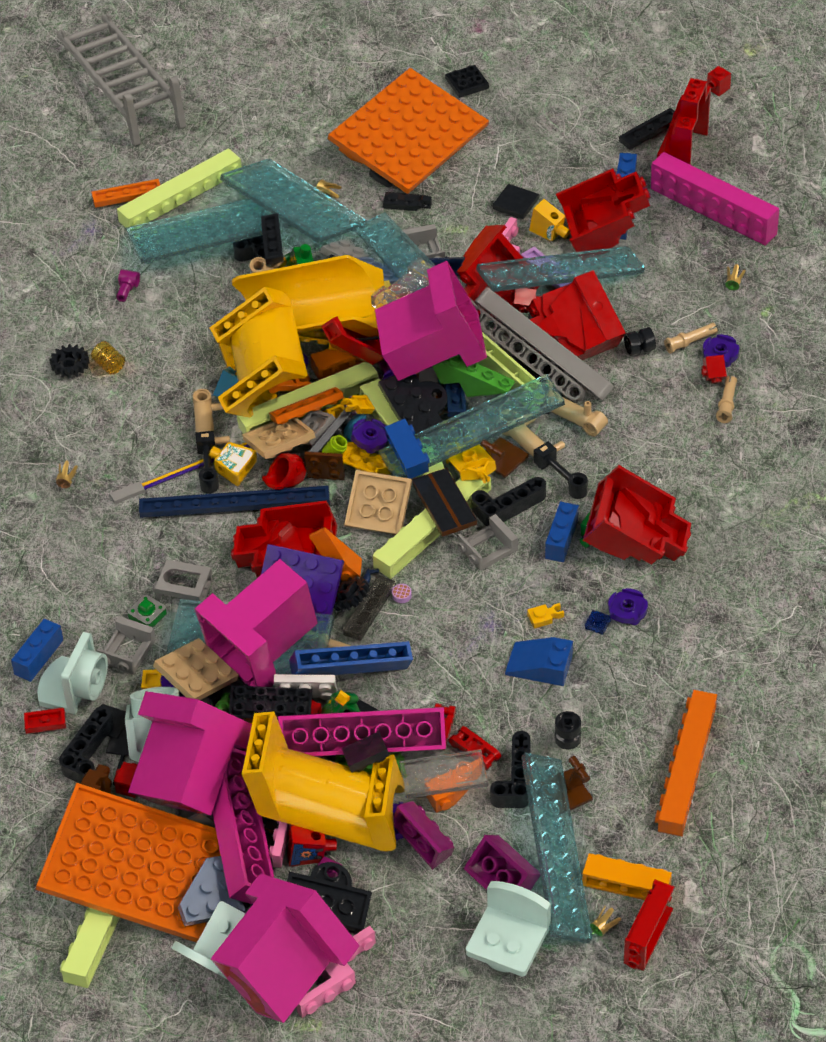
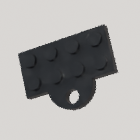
(414, 400)
(345, 901)

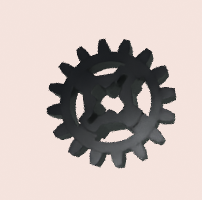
(69, 361)
(351, 593)

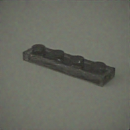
(369, 608)

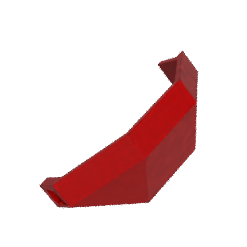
(345, 341)

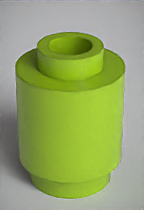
(336, 444)

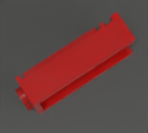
(648, 926)

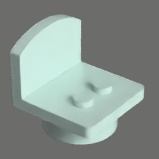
(74, 678)
(138, 726)
(510, 928)
(216, 931)

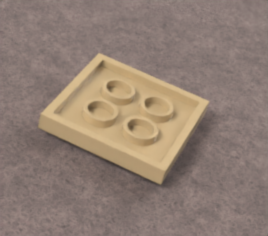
(277, 438)
(378, 502)
(195, 670)

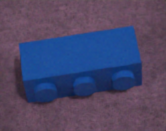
(407, 448)
(561, 532)
(37, 650)

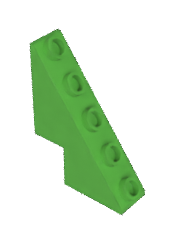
(474, 379)

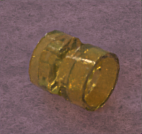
(108, 357)

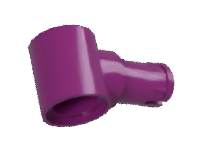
(127, 280)

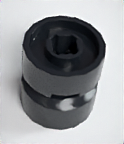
(639, 341)
(567, 730)

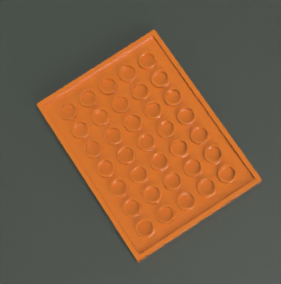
(408, 130)
(127, 860)

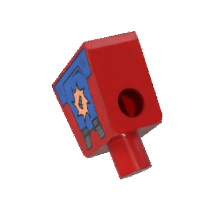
(307, 846)

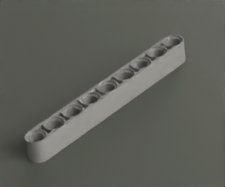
(544, 343)
(526, 352)

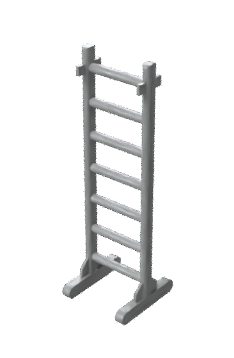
(128, 109)

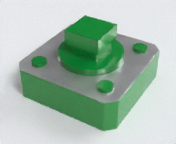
(147, 611)

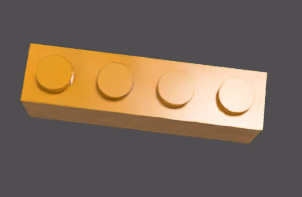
(621, 876)

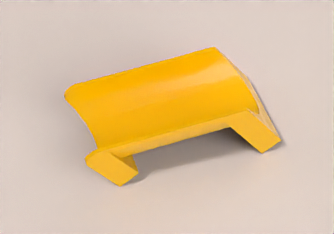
(323, 291)
(262, 346)
(319, 791)

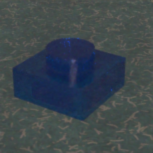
(598, 622)

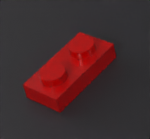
(44, 720)

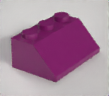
(422, 834)
(500, 862)

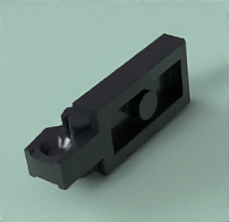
(406, 201)

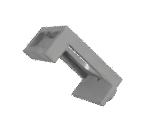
(424, 235)
(495, 528)
(198, 593)
(133, 630)

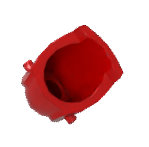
(285, 471)

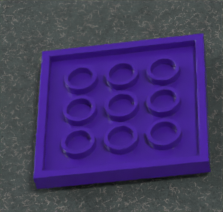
(318, 571)

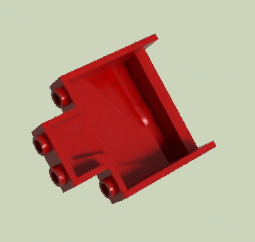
(689, 118)
(603, 208)
(486, 248)
(578, 317)
(635, 519)
(282, 527)

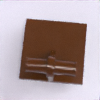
(505, 454)
(324, 465)
(574, 782)

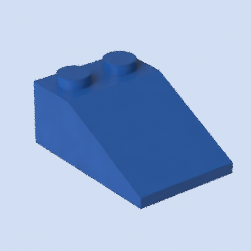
(541, 660)

